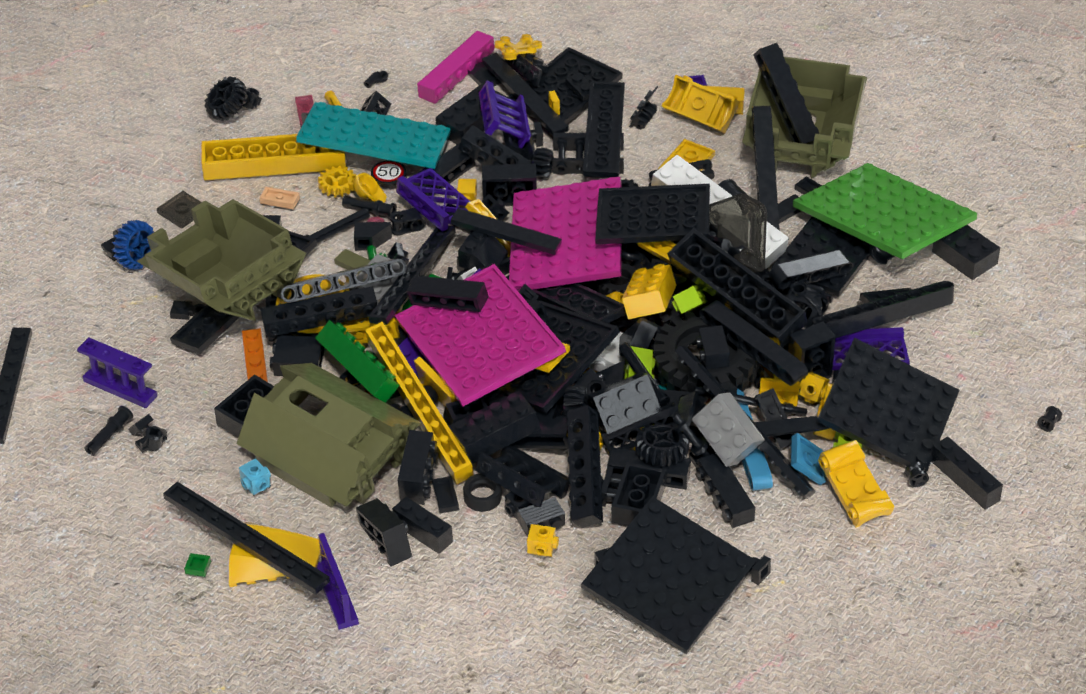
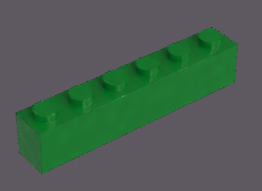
(358, 361)

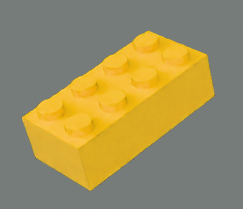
(649, 291)

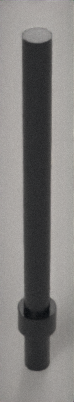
(788, 407)

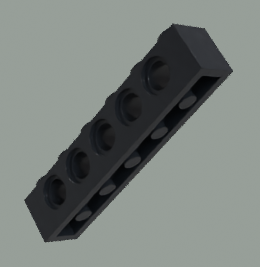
(318, 311)
(584, 466)

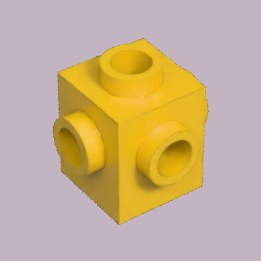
(812, 387)
(542, 540)

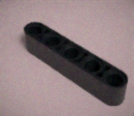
(811, 269)

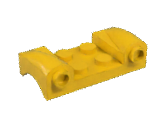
(701, 103)
(855, 483)

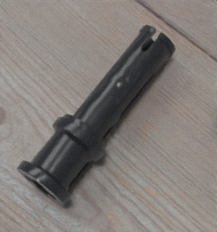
(377, 208)
(113, 425)

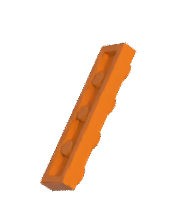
(254, 353)

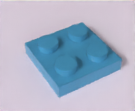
(805, 459)

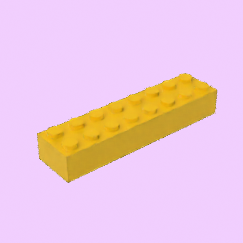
(265, 157)

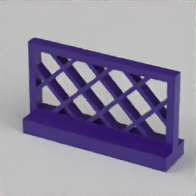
(426, 204)
(878, 338)
(335, 590)

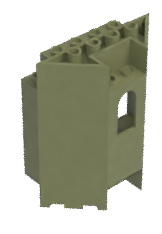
(831, 98)
(226, 257)
(326, 453)

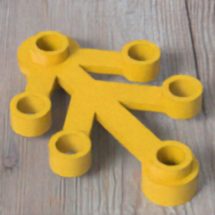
(525, 45)

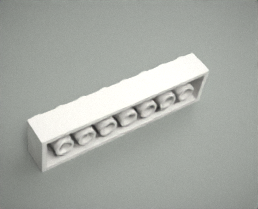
(680, 172)

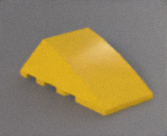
(248, 568)

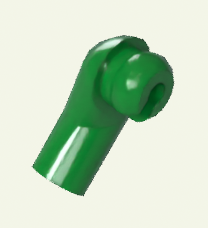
(371, 251)

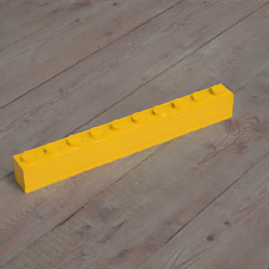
(420, 403)

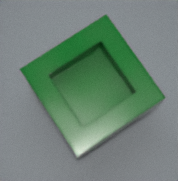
(197, 564)

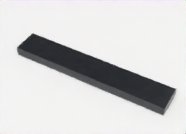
(506, 231)

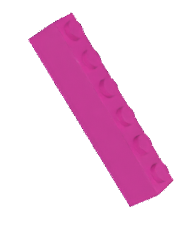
(455, 67)

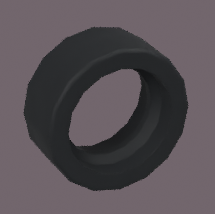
(484, 503)

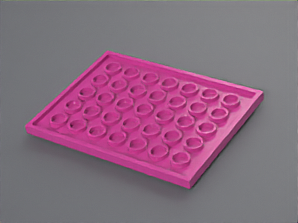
(569, 215)
(485, 347)

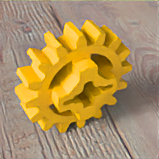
(336, 181)

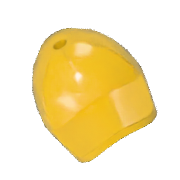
(368, 188)

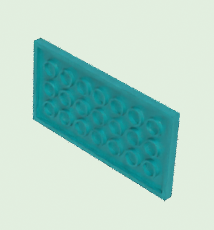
(374, 135)

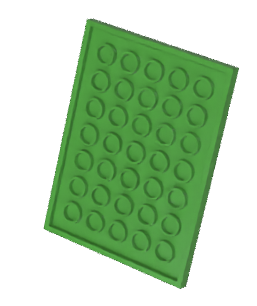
(885, 210)

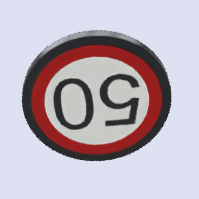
(387, 172)

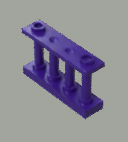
(492, 117)
(111, 382)

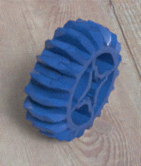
(132, 243)

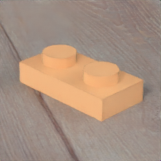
(279, 197)

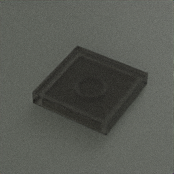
(179, 209)

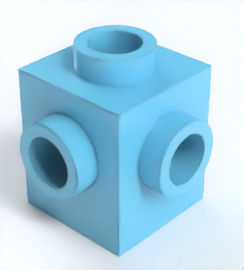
(254, 476)

